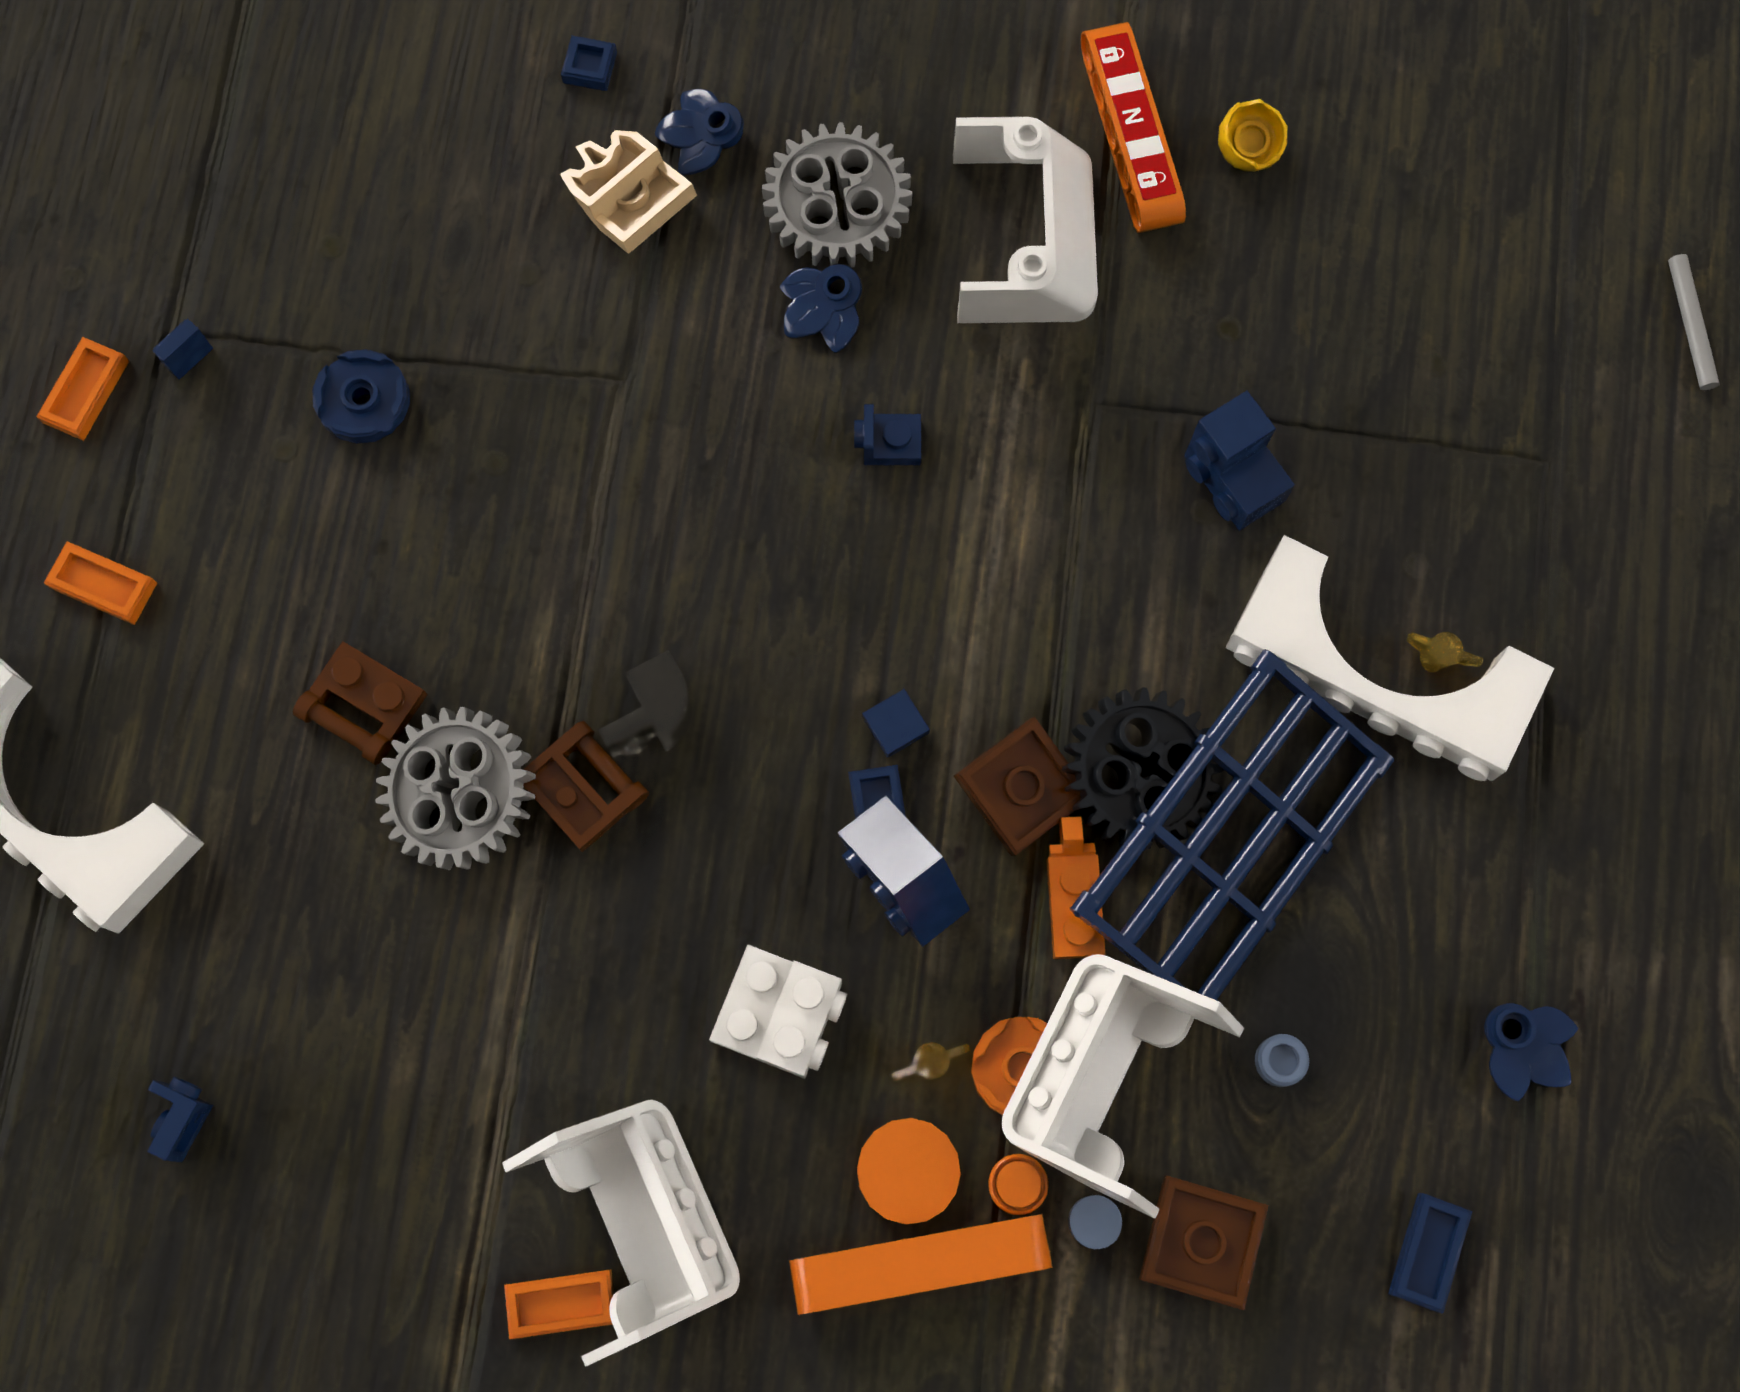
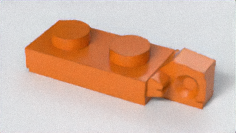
(1070, 870)

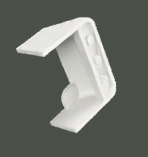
(1048, 280)
(1084, 1061)
(652, 1213)

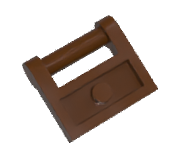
(367, 688)
(571, 798)

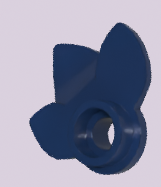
(695, 131)
(818, 309)
(1534, 1051)

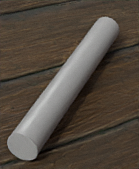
(1693, 322)

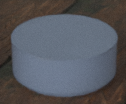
(1282, 1060)
(1095, 1222)

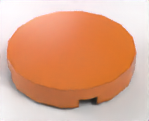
(998, 1060)
(908, 1171)

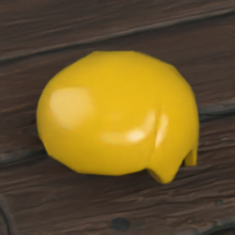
(1252, 135)

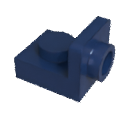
(888, 438)
(179, 1126)

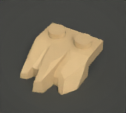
(627, 188)

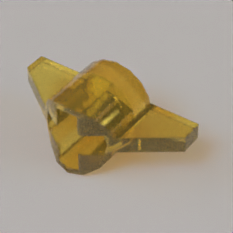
(1442, 651)
(931, 1061)

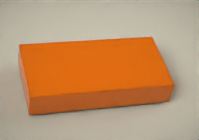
(83, 388)
(100, 583)
(559, 1304)

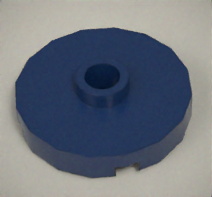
(358, 375)

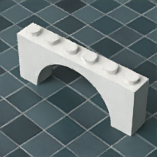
(1469, 727)
(102, 873)

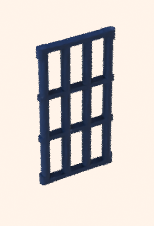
(1244, 781)

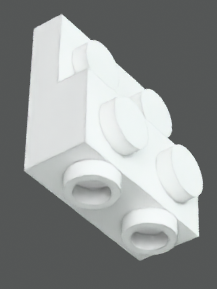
(779, 1012)

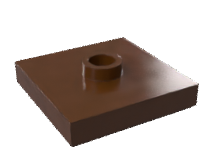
(1020, 786)
(1204, 1242)

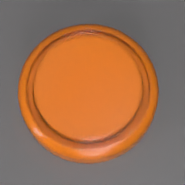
(1018, 1184)

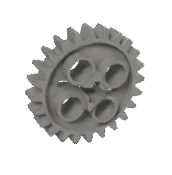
(878, 187)
(415, 797)

